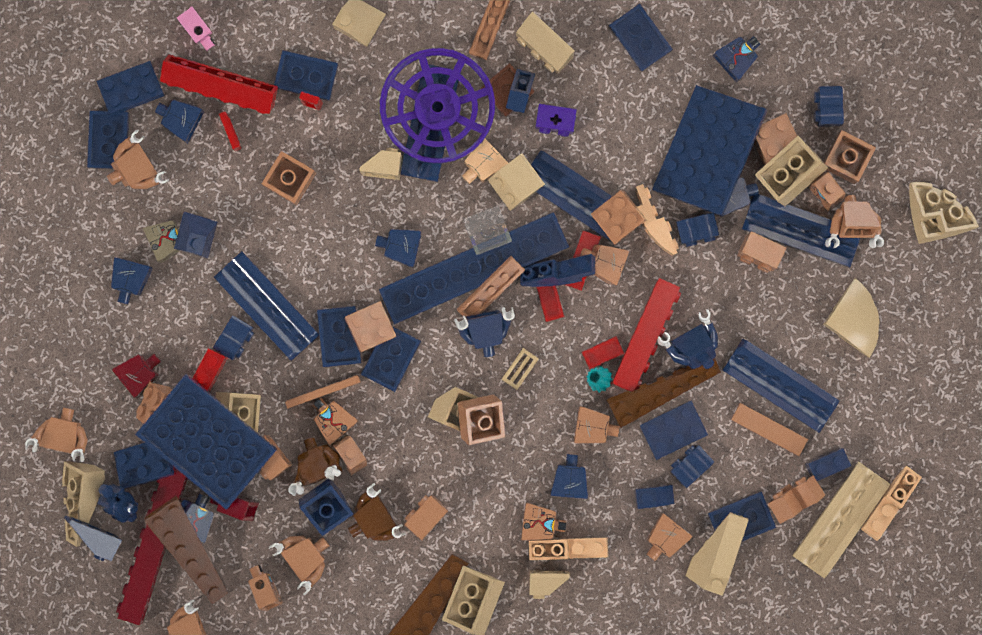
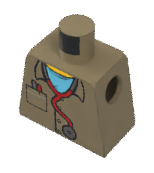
(162, 239)

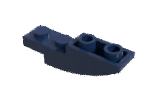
(558, 273)

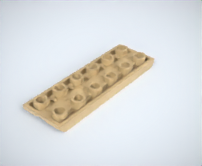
(841, 520)

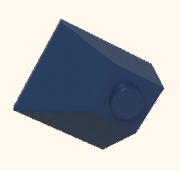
(195, 235)

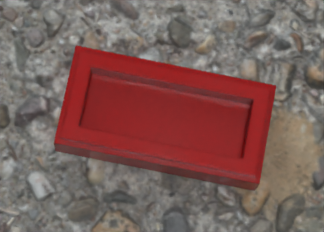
(310, 101)
(230, 131)
(550, 303)
(602, 352)

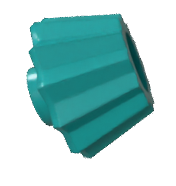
(599, 379)

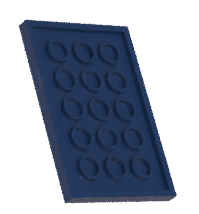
(709, 150)
(206, 441)

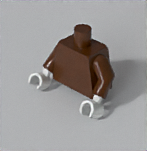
(315, 466)
(373, 518)

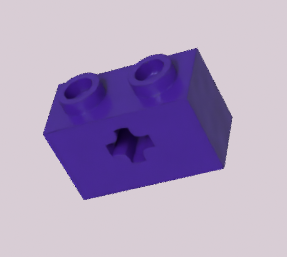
(548, 112)

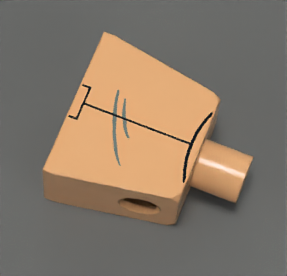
(483, 163)

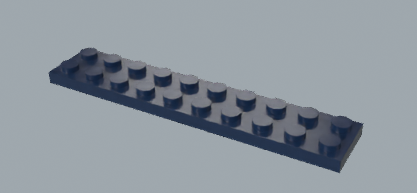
(469, 271)

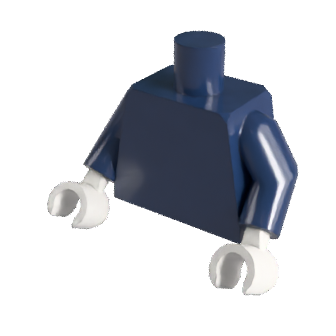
(485, 329)
(695, 346)

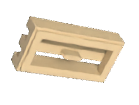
(510, 382)

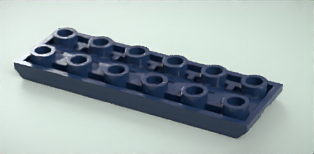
(413, 167)
(570, 191)
(797, 230)
(266, 306)
(781, 385)

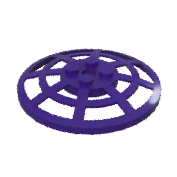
(437, 93)

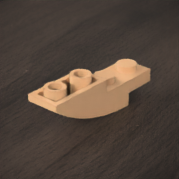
(657, 229)
(891, 502)
(568, 548)

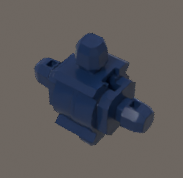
(118, 503)

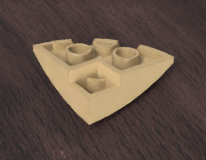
(938, 213)
(856, 318)

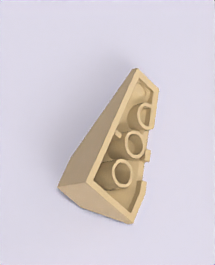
(83, 494)
(715, 560)

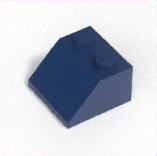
(325, 506)

